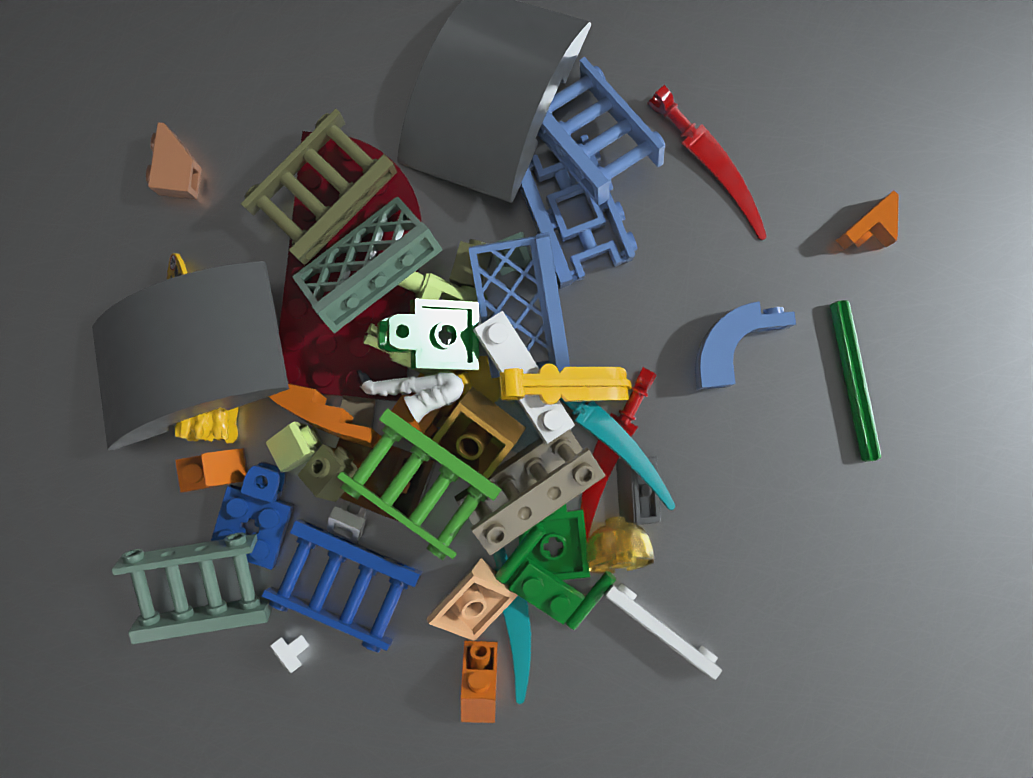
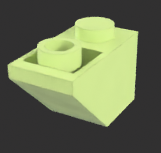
(294, 445)

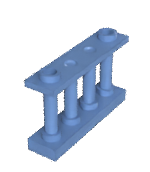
(578, 156)

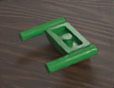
(545, 589)

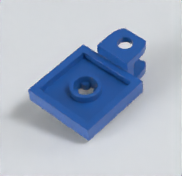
(262, 503)

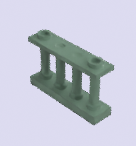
(185, 619)

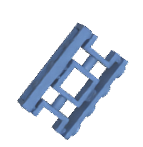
(552, 220)

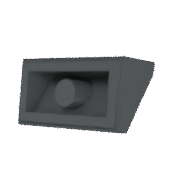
(635, 498)

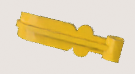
(570, 384)

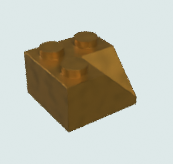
(479, 433)

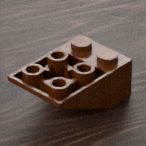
(384, 475)

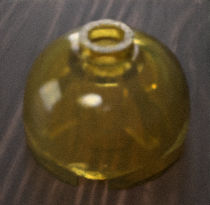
(619, 546)

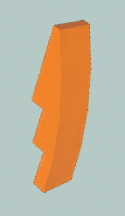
(311, 408)

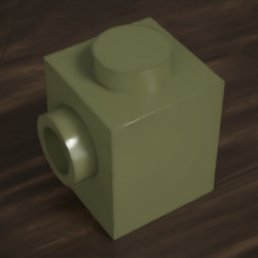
(323, 469)

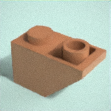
(172, 167)

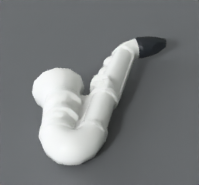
(431, 391)

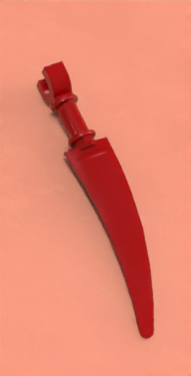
(712, 155)
(607, 457)

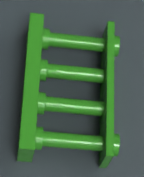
(423, 450)

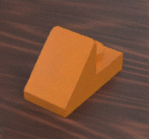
(878, 221)
(211, 469)

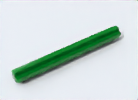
(855, 381)

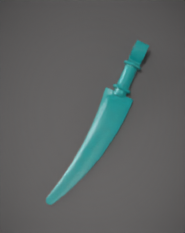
(607, 430)
(519, 633)

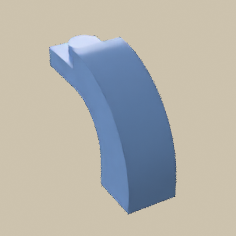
(715, 354)

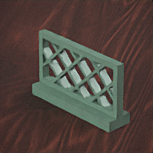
(374, 275)

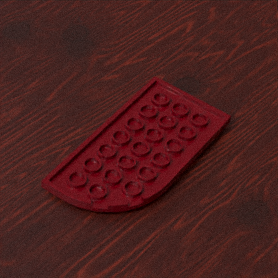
(310, 349)

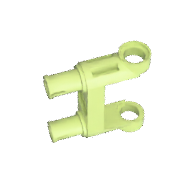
(431, 288)

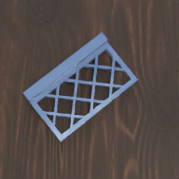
(547, 293)

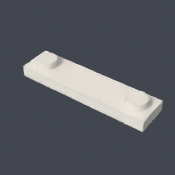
(509, 352)
(700, 658)

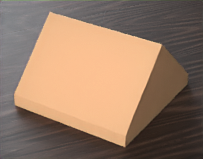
(472, 603)

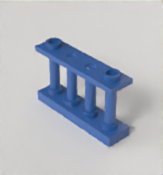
(369, 565)

